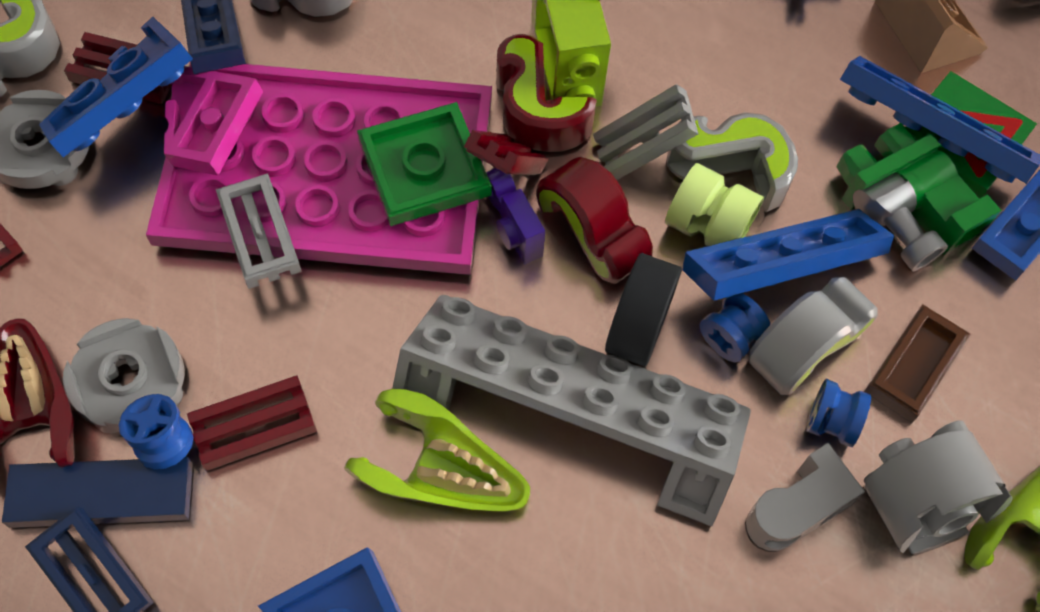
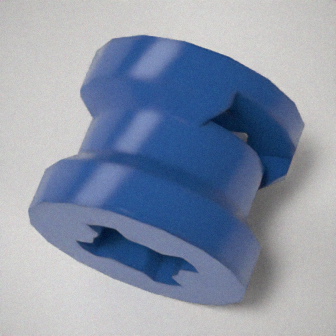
(734, 327)
(844, 414)
(156, 431)

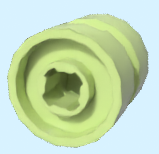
(711, 208)

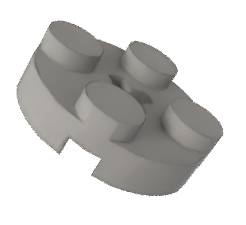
(36, 164)
(97, 363)

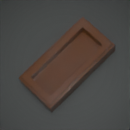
(917, 363)

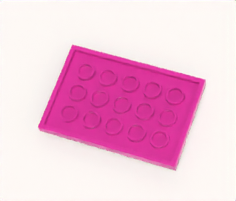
(311, 151)

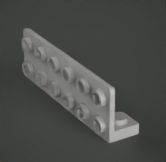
(585, 388)

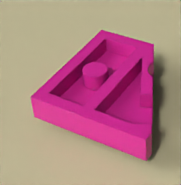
(207, 118)

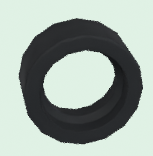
(642, 309)

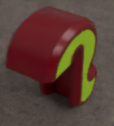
(526, 113)
(597, 216)

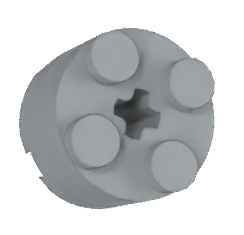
(935, 488)

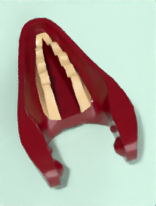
(32, 390)

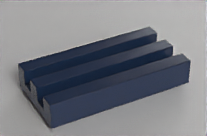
(105, 553)

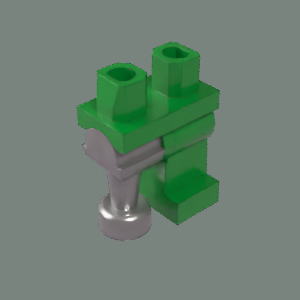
(912, 185)

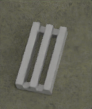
(644, 127)
(270, 266)

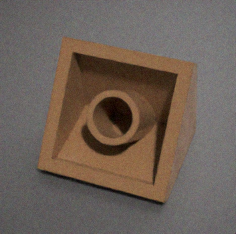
(932, 31)

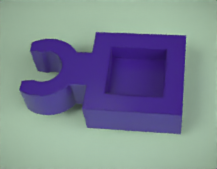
(518, 222)

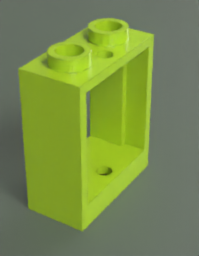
(573, 46)

